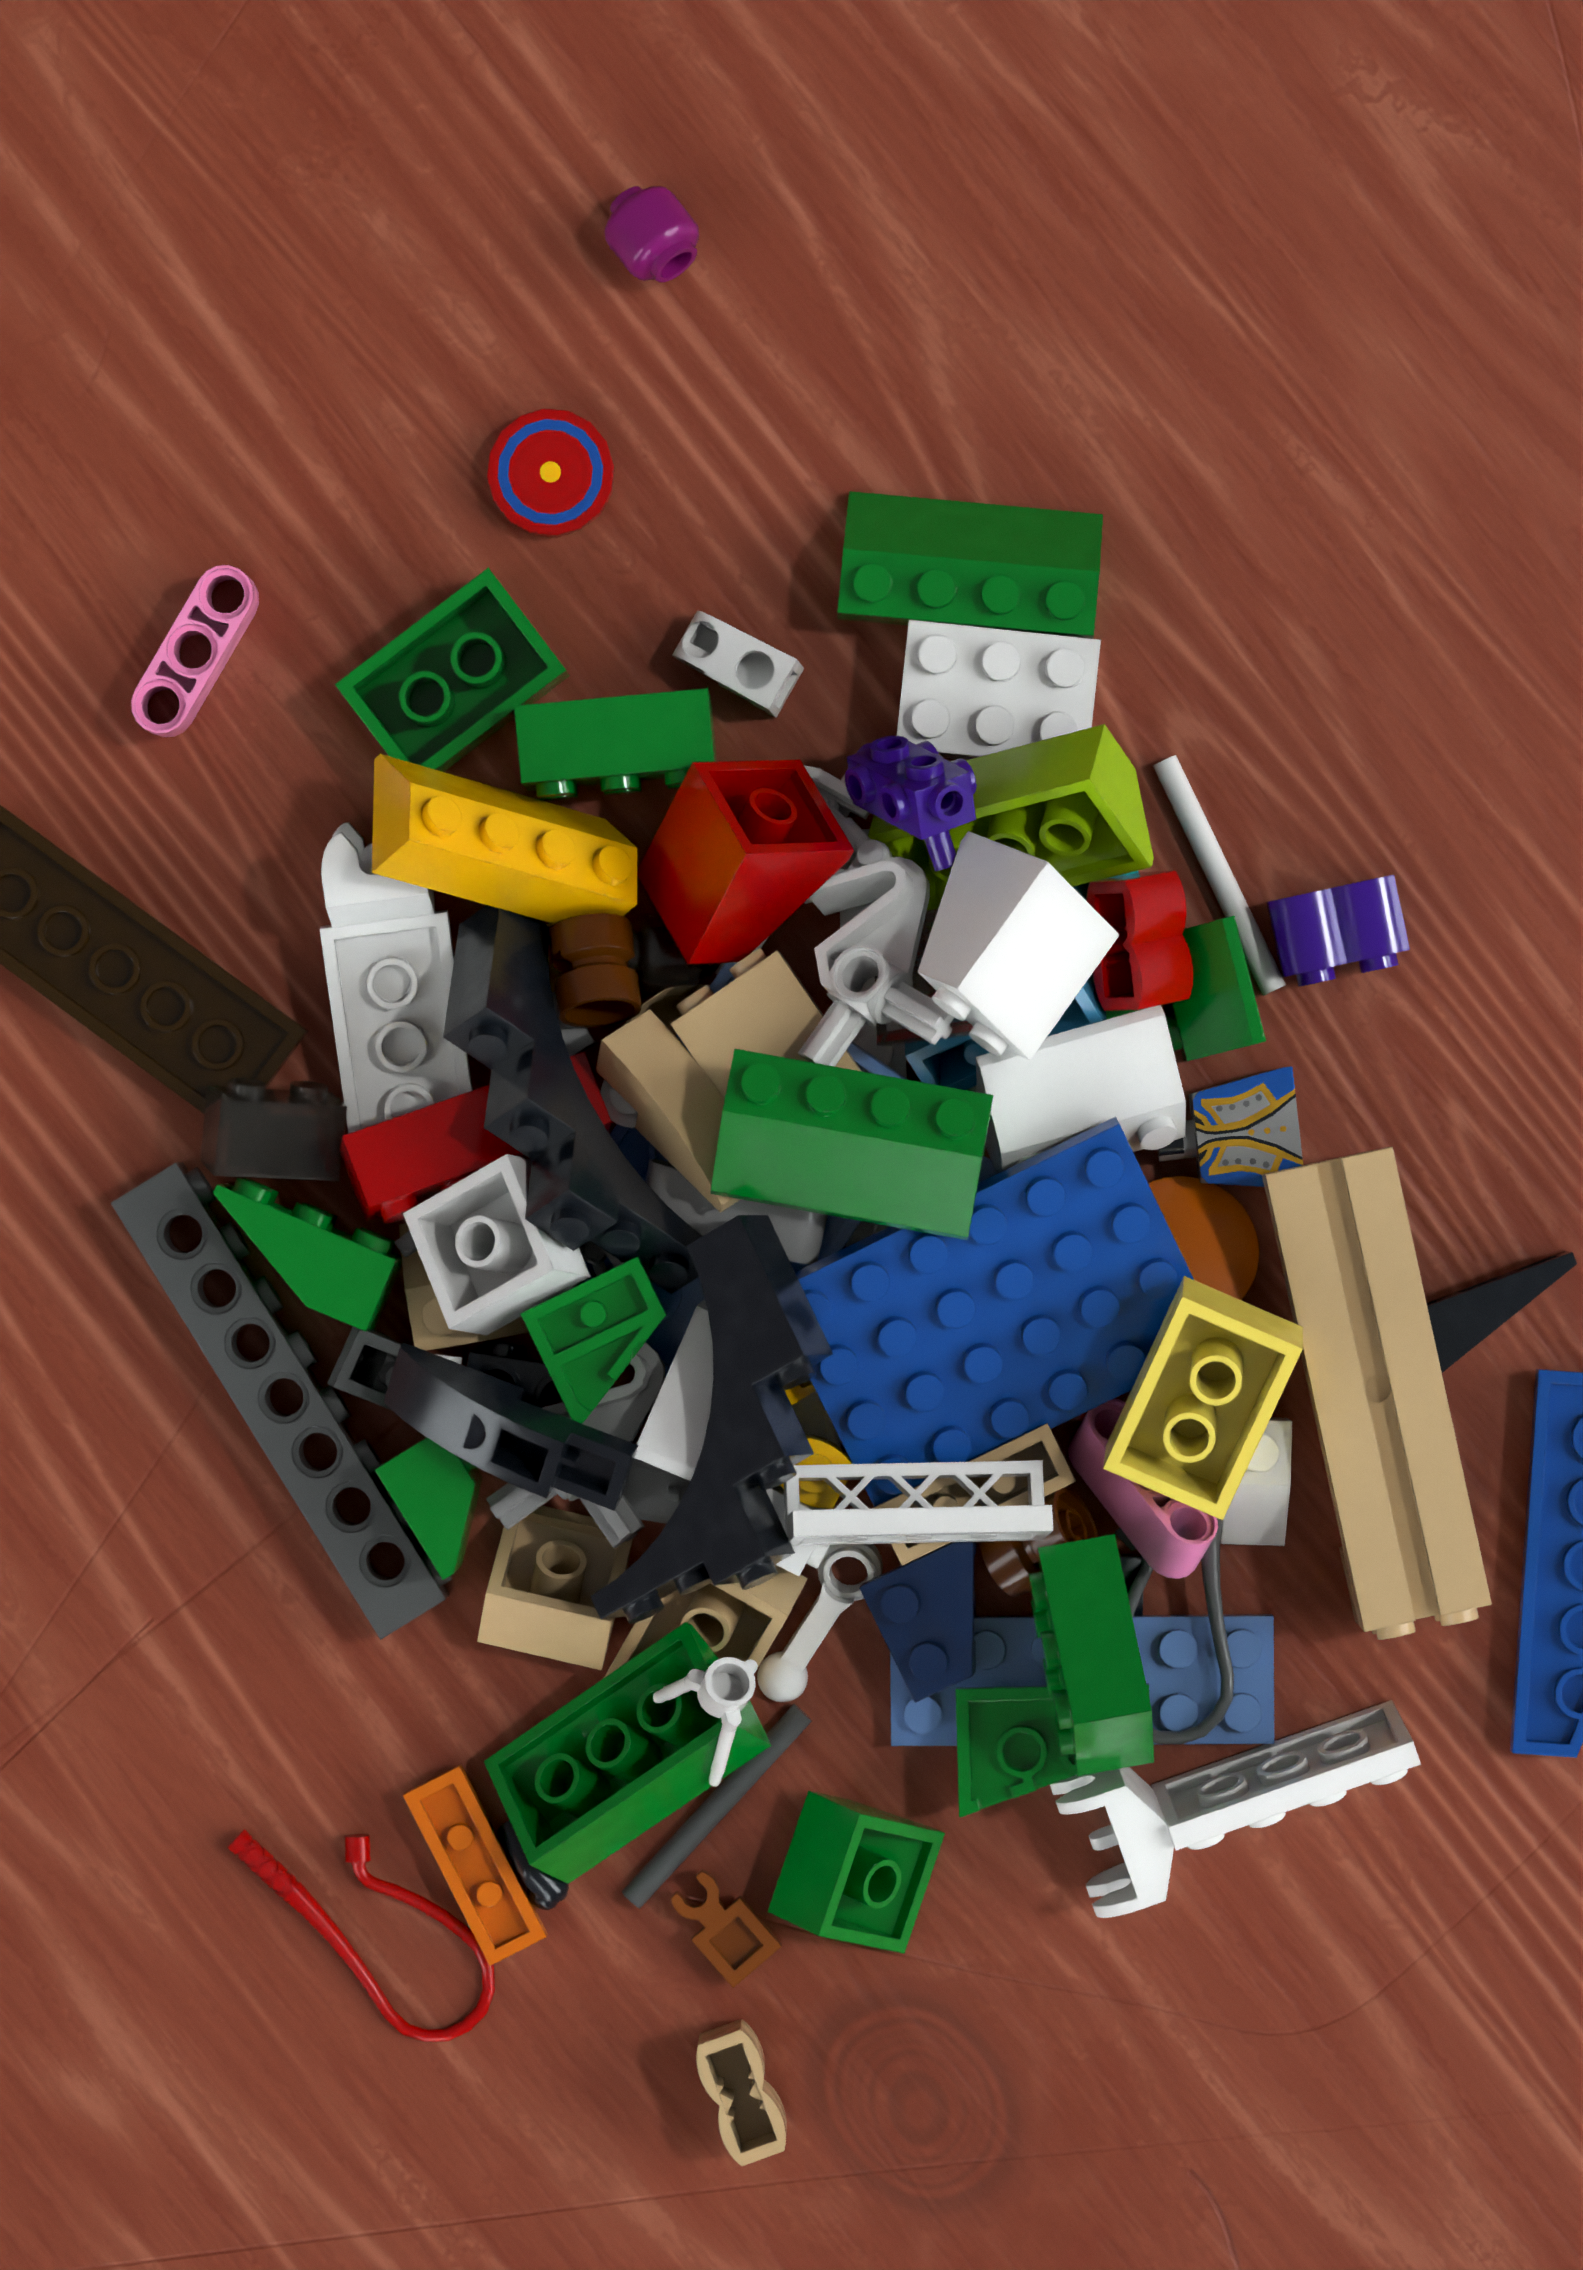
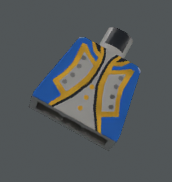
(1241, 1130)

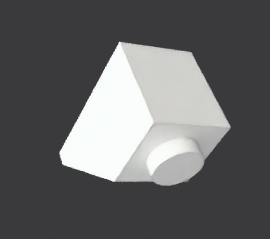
(1262, 1499)

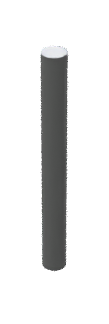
(714, 1809)

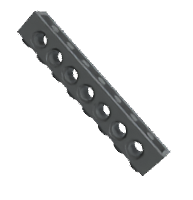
(148, 1219)

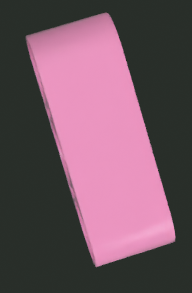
(195, 618)
(1161, 1529)

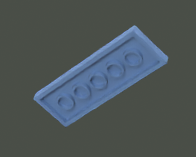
(1176, 1663)

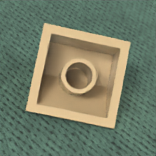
(544, 1587)

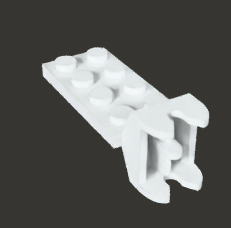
(387, 987)
(1228, 1795)

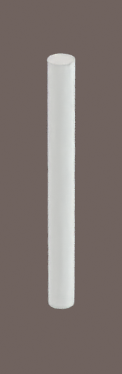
(1218, 873)

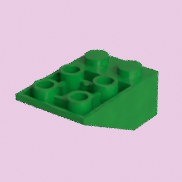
(323, 1266)

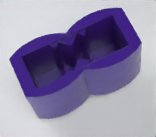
(1339, 928)

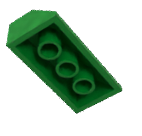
(970, 565)
(851, 1144)
(616, 1760)

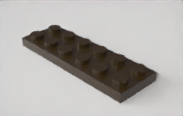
(131, 973)

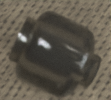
(661, 962)

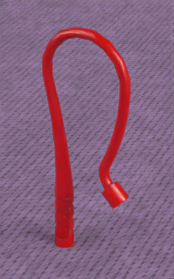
(299, 1898)

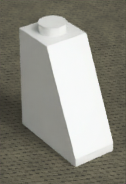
(682, 1408)

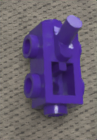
(914, 791)

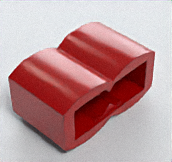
(1150, 957)

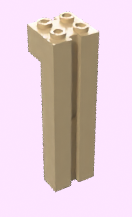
(1377, 1393)

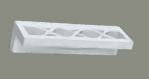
(923, 1523)

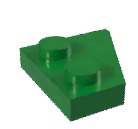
(594, 1333)

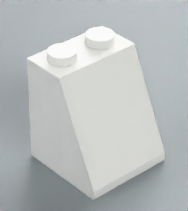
(1010, 946)

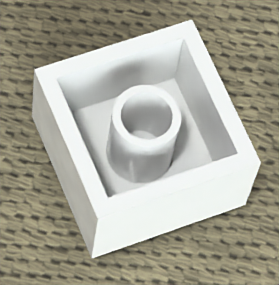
(484, 1252)

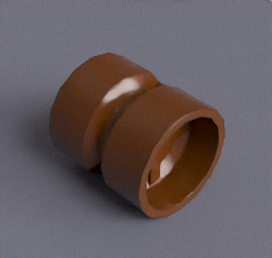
(595, 980)
(1013, 1560)

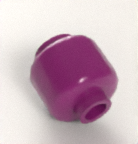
(652, 233)

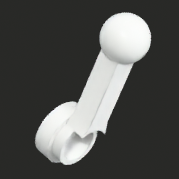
(784, 1673)

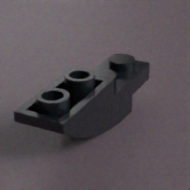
(500, 1434)

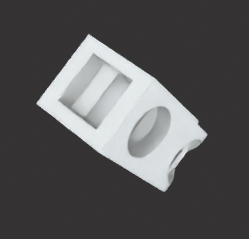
(739, 662)

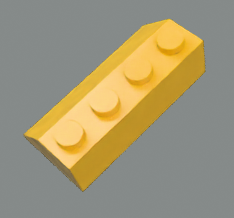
(497, 845)

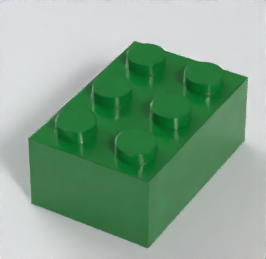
(453, 676)
(613, 742)
(1092, 1656)

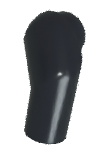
(542, 1888)

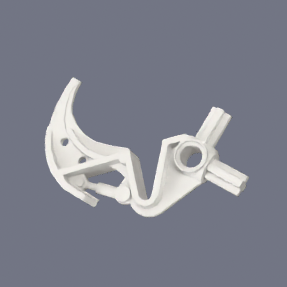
(873, 943)

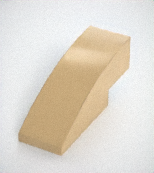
(672, 1095)

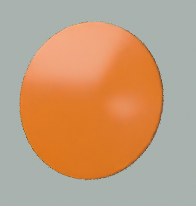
(1210, 1233)

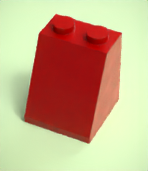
(739, 855)

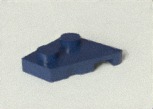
(928, 1617)

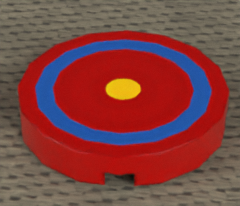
(550, 472)

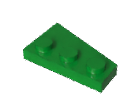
(1006, 1744)

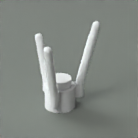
(721, 1693)

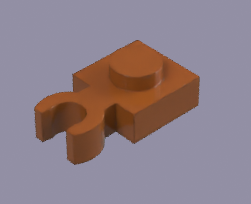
(731, 1935)

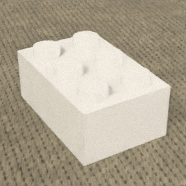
(993, 688)

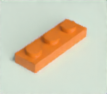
(475, 1864)

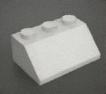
(1081, 1081)

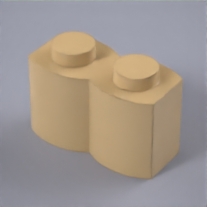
(733, 2075)

